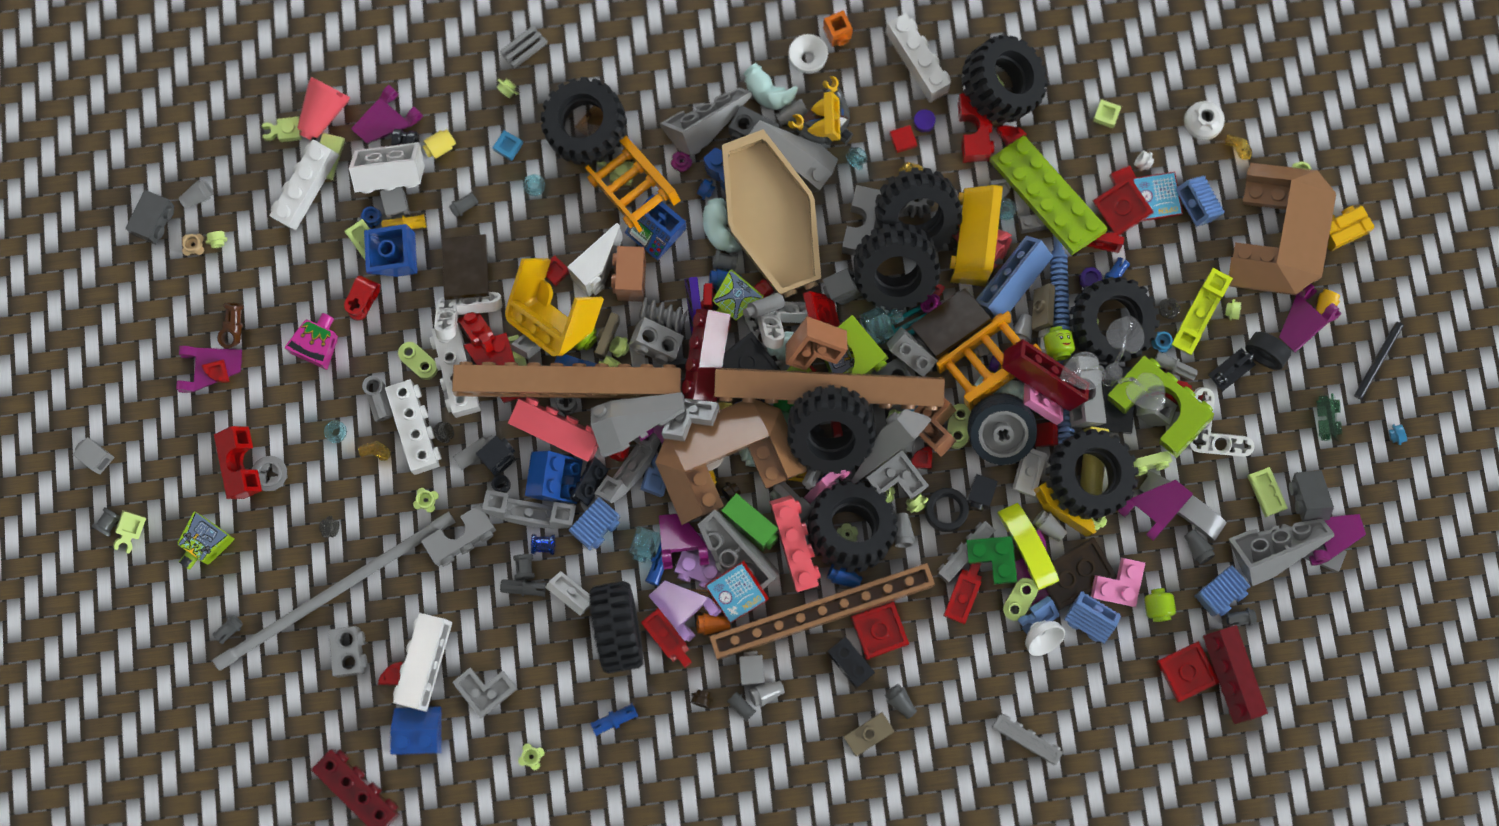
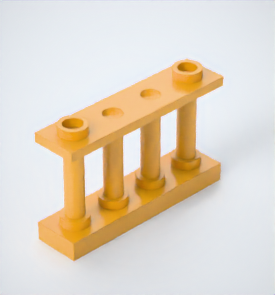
(641, 165)
(991, 381)

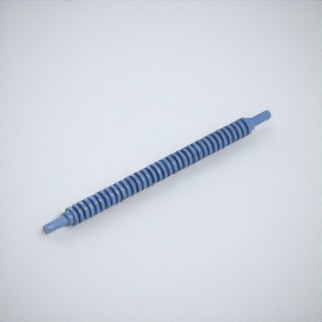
(1059, 278)

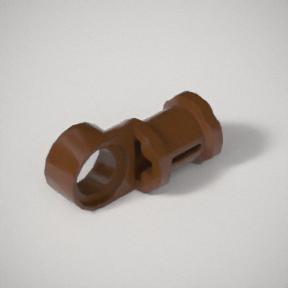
(231, 324)

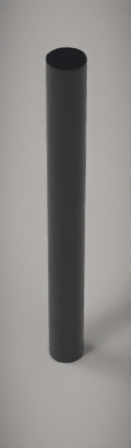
(1378, 361)

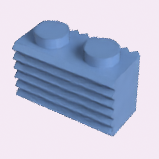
(1200, 200)
(595, 524)
(1223, 591)
(1092, 618)

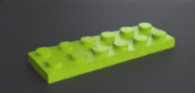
(1048, 195)

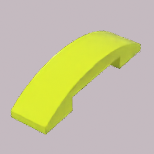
(1201, 311)
(1029, 545)

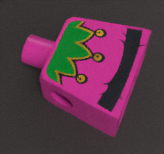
(314, 341)

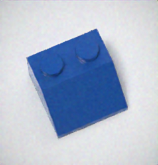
(390, 251)
(416, 731)

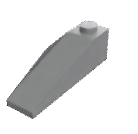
(698, 128)
(808, 158)
(626, 419)
(895, 435)
(732, 547)
(1272, 551)

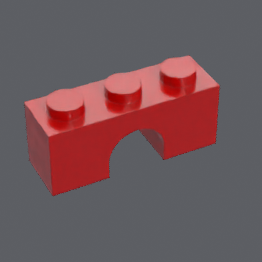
(975, 146)
(231, 447)

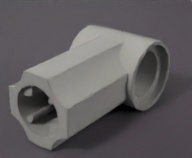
(377, 400)
(783, 490)

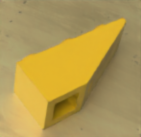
(1083, 526)

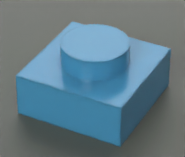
(507, 145)

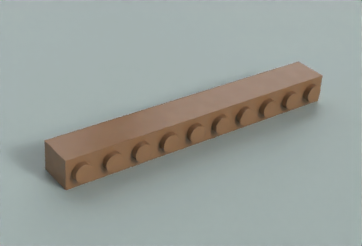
(564, 381)
(790, 385)
(822, 611)

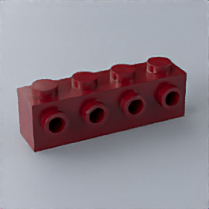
(705, 354)
(1042, 374)
(1235, 674)
(354, 790)

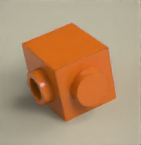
(837, 29)

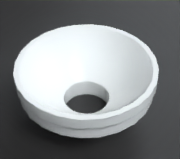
(808, 44)
(1197, 126)
(1044, 637)

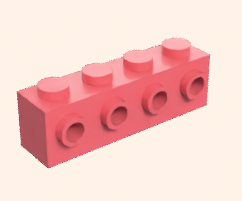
(554, 428)
(794, 544)

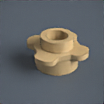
(187, 240)

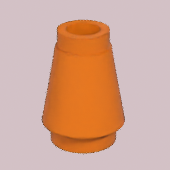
(709, 624)

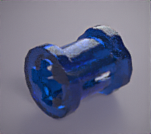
(543, 544)

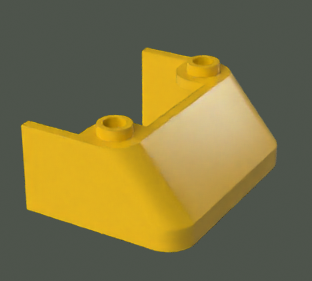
(977, 235)
(541, 322)

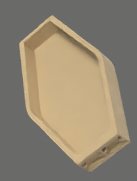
(771, 213)

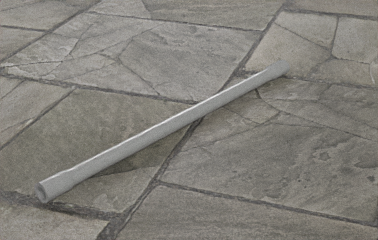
(233, 654)

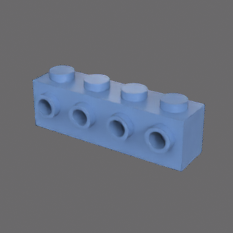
(1014, 277)

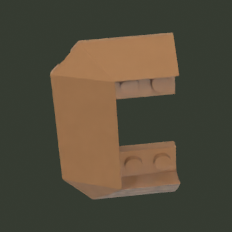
(1304, 236)
(736, 427)

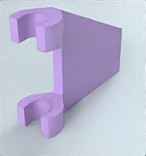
(680, 605)

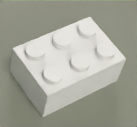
(387, 167)

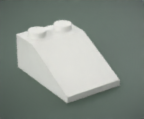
(594, 264)

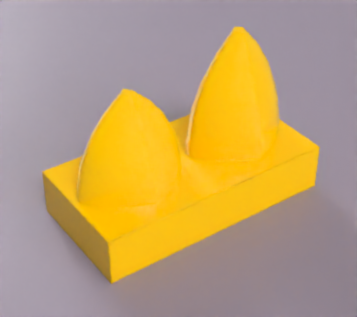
(830, 125)

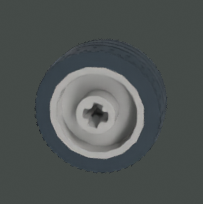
(1002, 429)

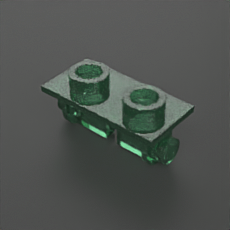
(1331, 426)

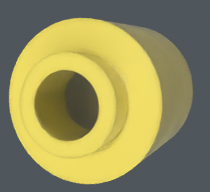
(438, 144)

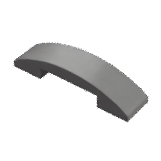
(630, 471)
(1194, 510)
(528, 513)

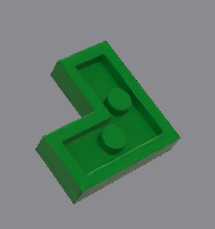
(998, 552)

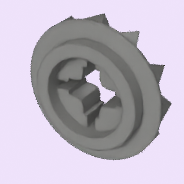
(264, 465)

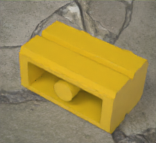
(1349, 227)

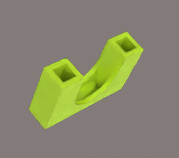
(866, 352)
(1193, 414)

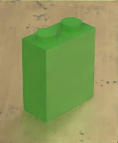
(750, 523)

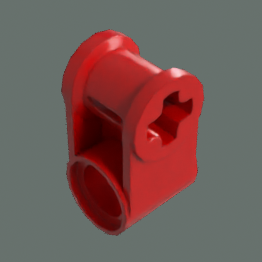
(362, 294)

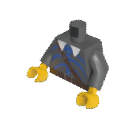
(804, 123)

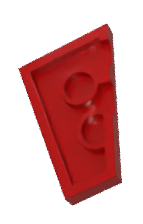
(500, 355)

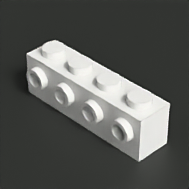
(917, 57)
(304, 184)
(451, 353)
(412, 426)
(422, 662)

